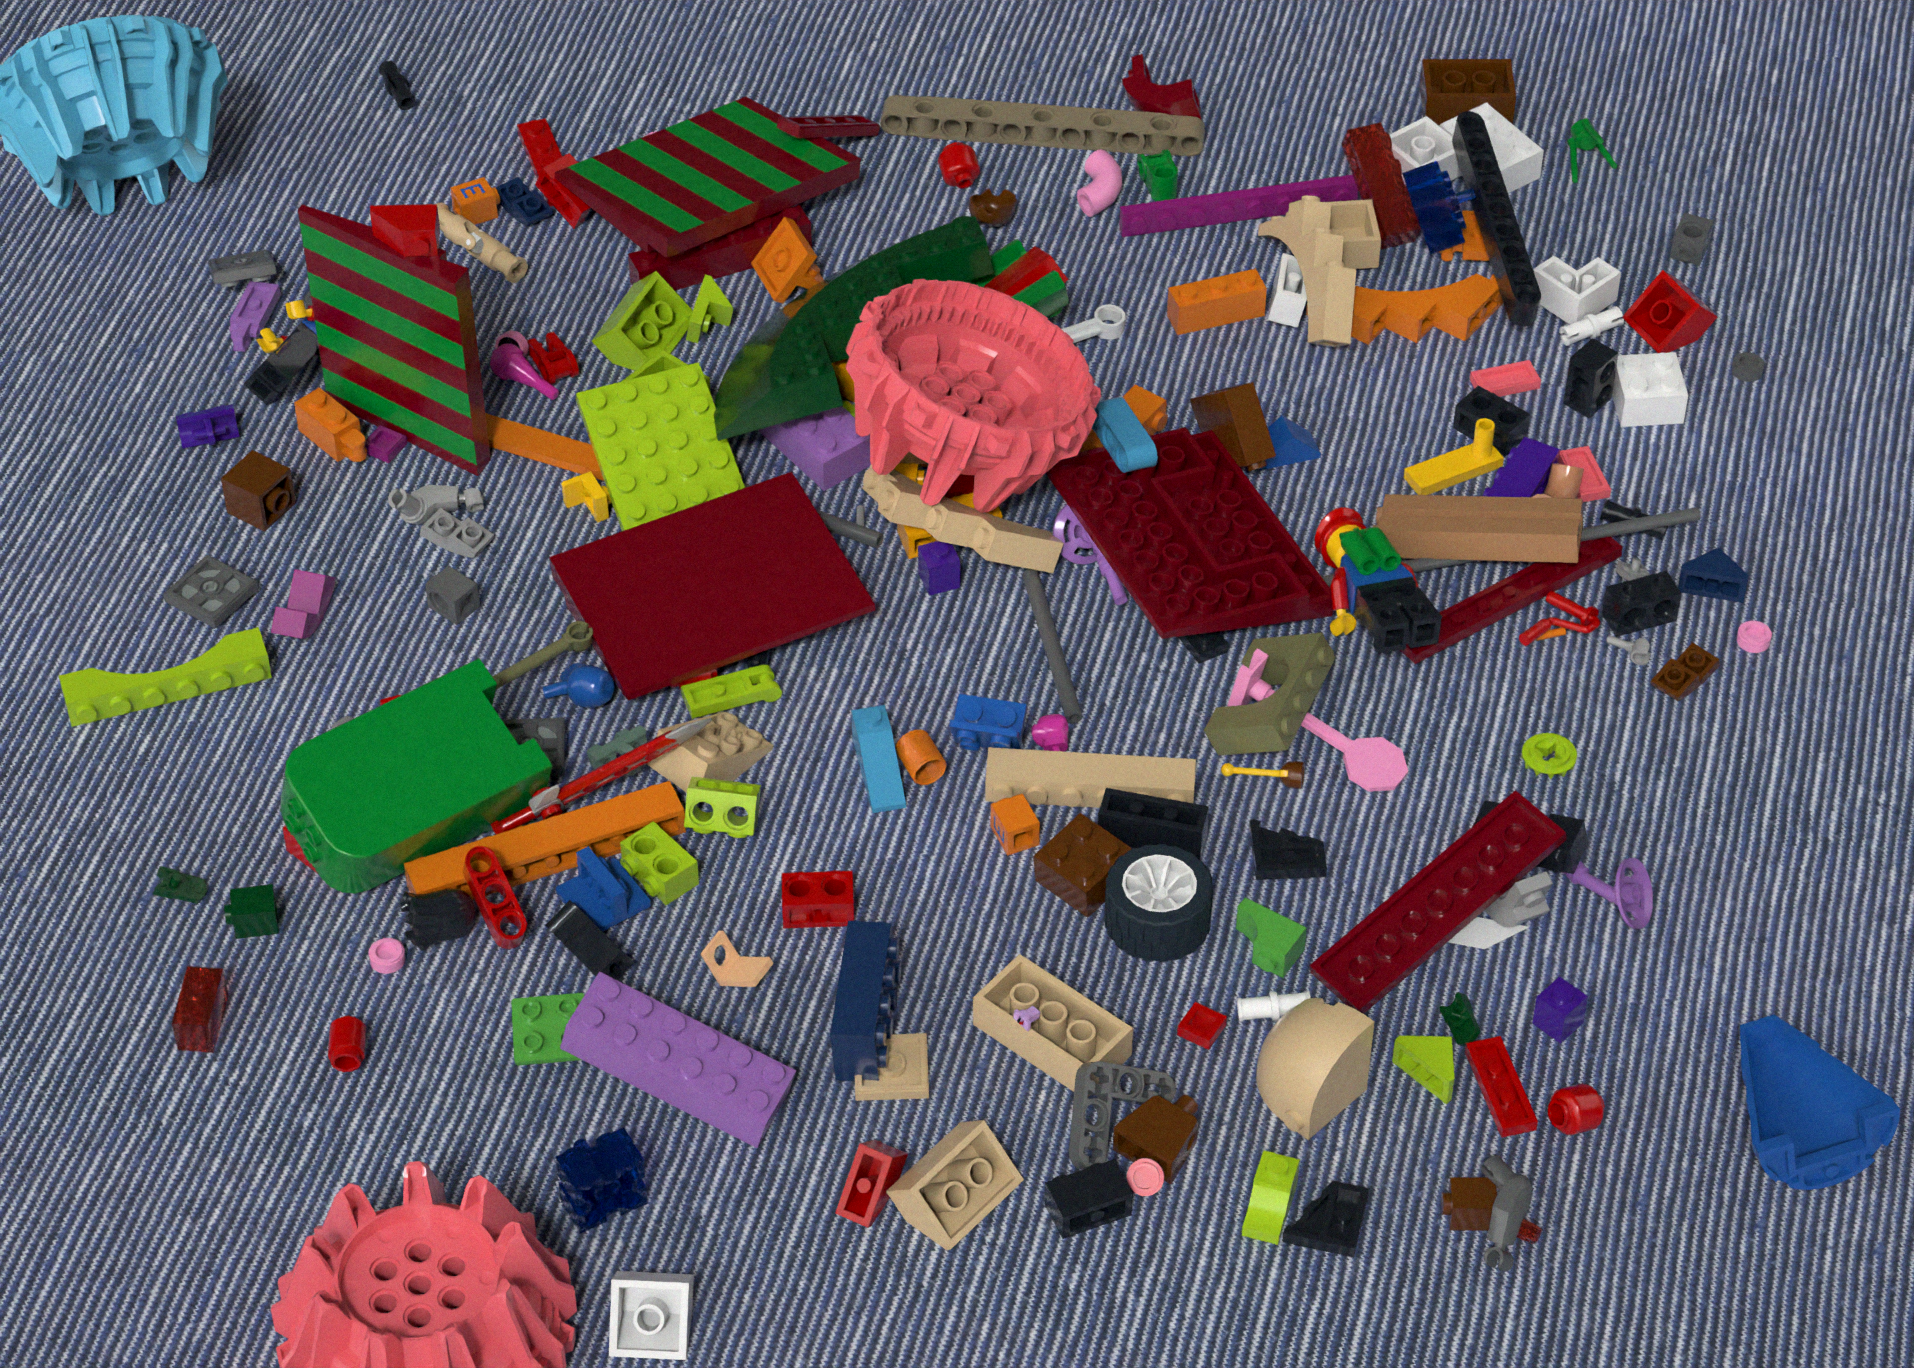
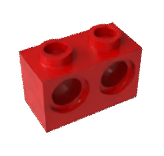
(817, 899)

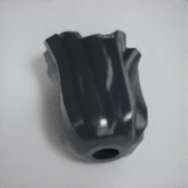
(437, 916)

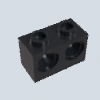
(1590, 378)
(1509, 420)
(1641, 603)

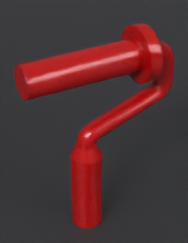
(1588, 618)

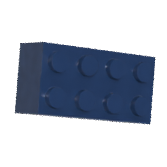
(865, 1001)

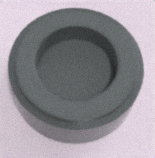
(1747, 367)

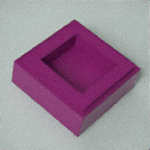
(385, 444)

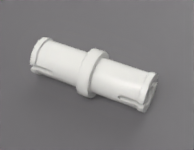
(1591, 326)
(1268, 1006)

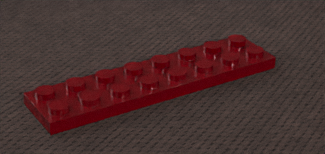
(1437, 903)

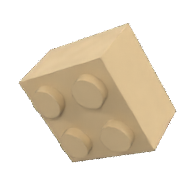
(1360, 230)

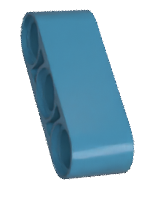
(1124, 435)

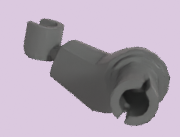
(1507, 1210)

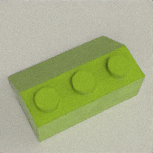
(644, 323)

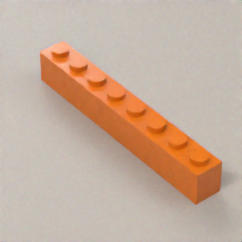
(552, 843)

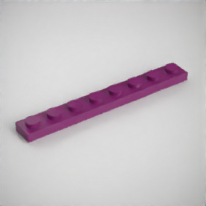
(1230, 205)

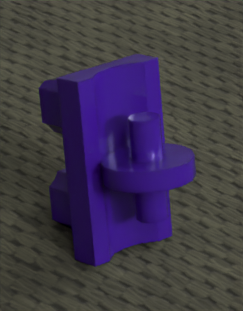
(207, 426)

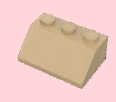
(956, 1184)

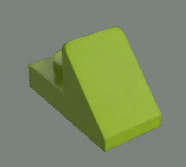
(709, 307)

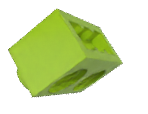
(722, 797)
(659, 863)

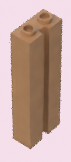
(1483, 527)

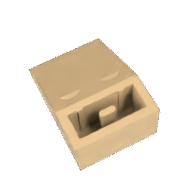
(717, 752)

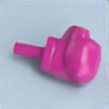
(1051, 732)

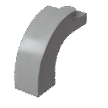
(1522, 901)

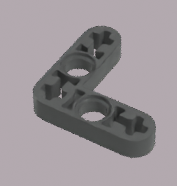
(1107, 1090)

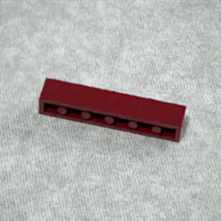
(717, 257)

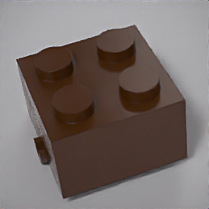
(1078, 863)

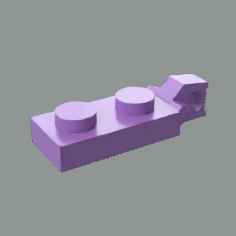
(252, 313)

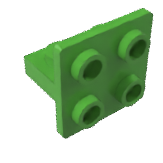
(540, 1027)

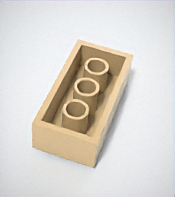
(1069, 1025)

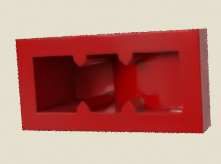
(565, 201)

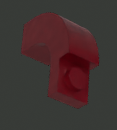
(1150, 97)

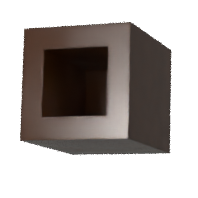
(1469, 1203)

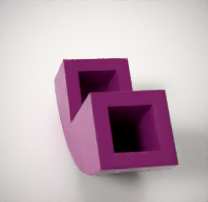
(306, 605)

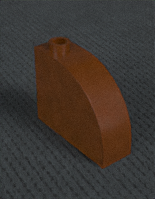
(1237, 422)

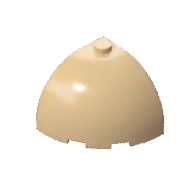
(1314, 1063)

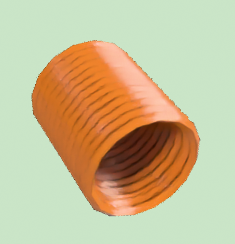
(920, 757)

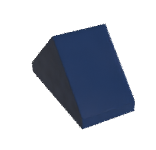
(1714, 577)

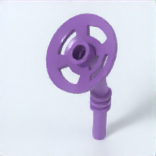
(1080, 538)
(1626, 891)

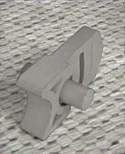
(1633, 570)

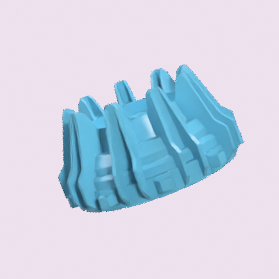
(112, 106)

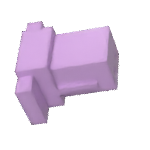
(1026, 1017)

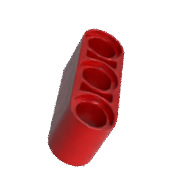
(494, 880)

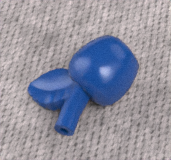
(584, 684)

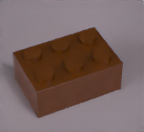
(1464, 84)

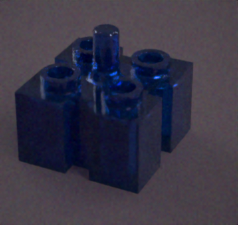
(1437, 206)
(601, 1179)

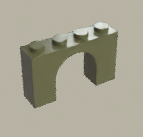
(1272, 723)

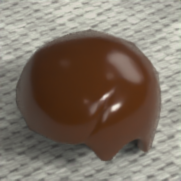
(992, 209)

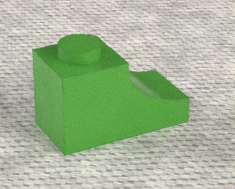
(1274, 937)

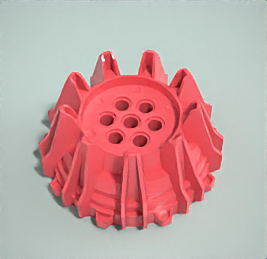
(968, 388)
(506, 1285)

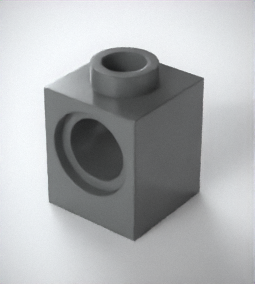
(1691, 239)
(452, 595)

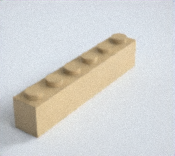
(1082, 778)

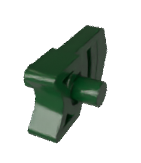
(180, 886)
(1461, 1019)

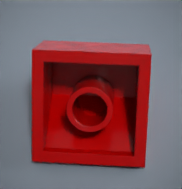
(1669, 314)

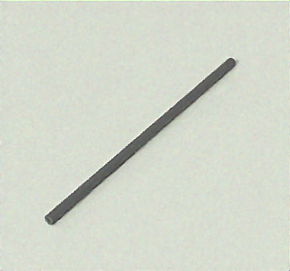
(1588, 533)

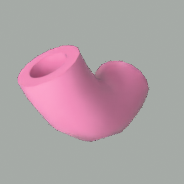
(1105, 183)

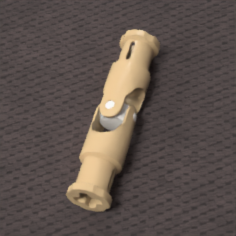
(494, 253)

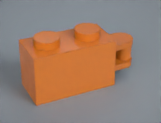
(330, 426)

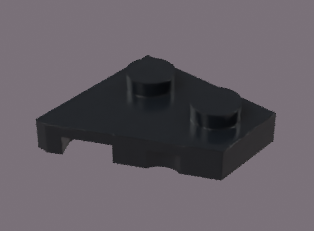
(1285, 854)
(1331, 1221)

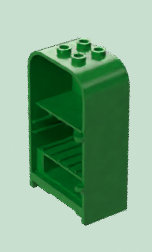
(408, 780)

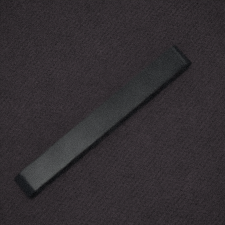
(1496, 219)

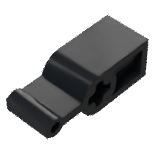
(588, 942)

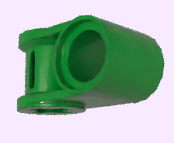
(1159, 175)

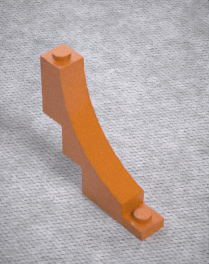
(1412, 314)

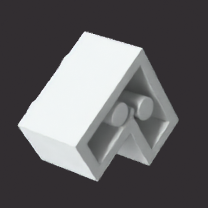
(1576, 292)

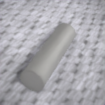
(860, 515)

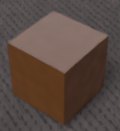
(258, 490)

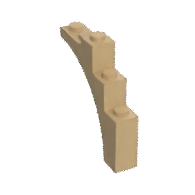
(1325, 277)
(961, 525)

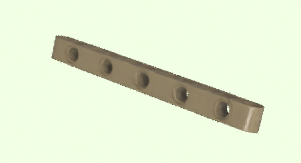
(1042, 125)

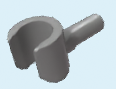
(1638, 649)

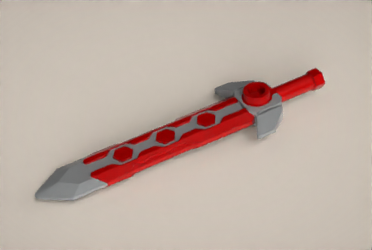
(555, 799)

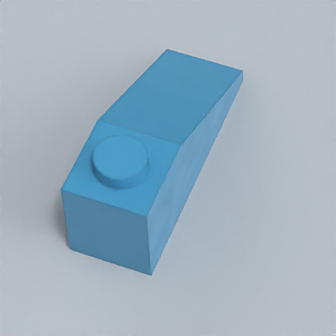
(877, 758)

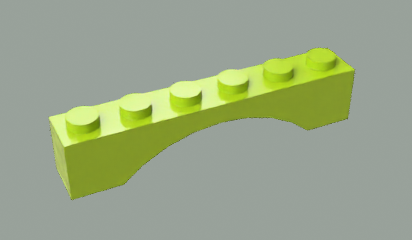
(101, 694)

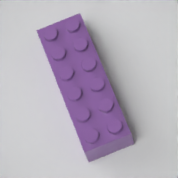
(677, 1059)

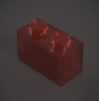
(200, 1009)

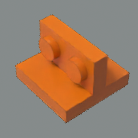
(786, 262)

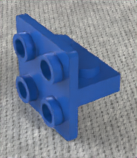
(988, 723)
(603, 890)

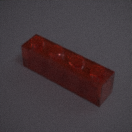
(1380, 179)

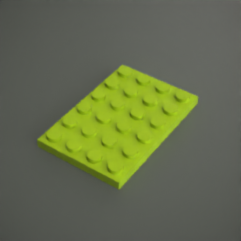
(658, 444)

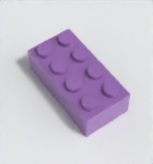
(822, 445)

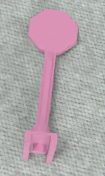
(1368, 761)

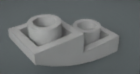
(456, 536)

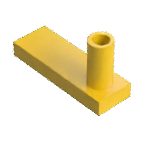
(1457, 464)

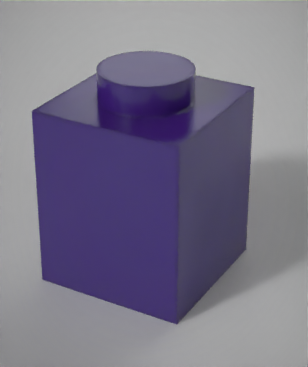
(938, 567)
(1560, 1009)

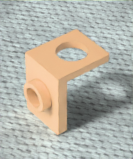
(736, 969)

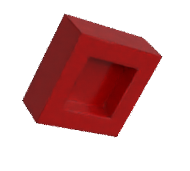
(1201, 1025)

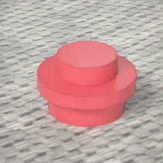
(1145, 1177)

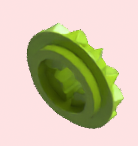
(1545, 744)

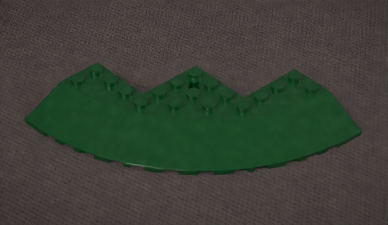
(789, 359)

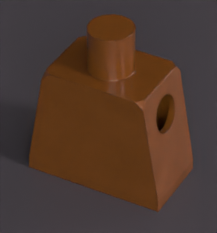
(1159, 1133)

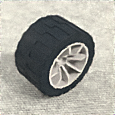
(1158, 902)

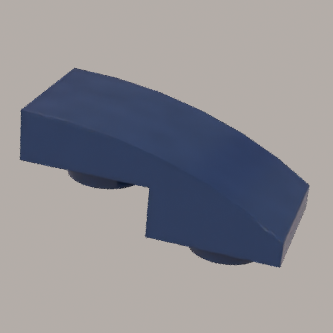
(522, 203)

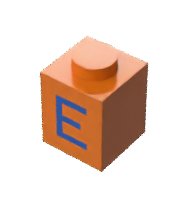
(475, 200)
(1015, 824)

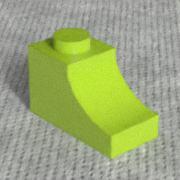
(1271, 1197)

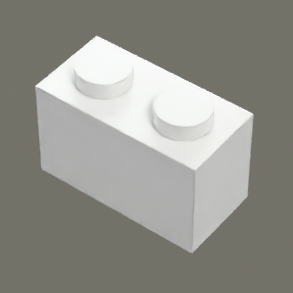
(1288, 293)

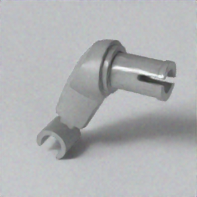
(427, 500)

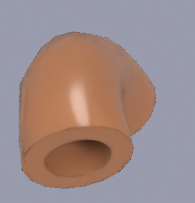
(1562, 482)

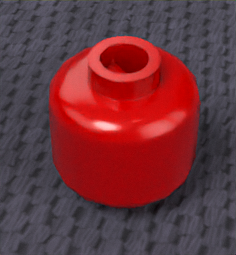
(959, 165)
(1576, 1109)

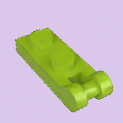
(731, 691)

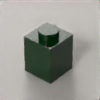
(252, 911)

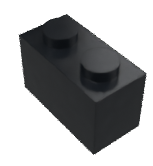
(1088, 1198)

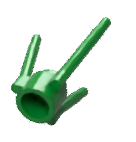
(1586, 138)

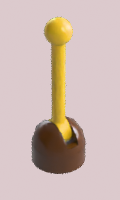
(1290, 774)

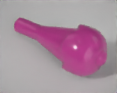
(509, 363)

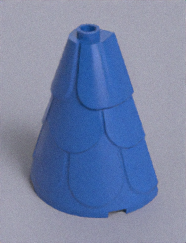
(1809, 1110)

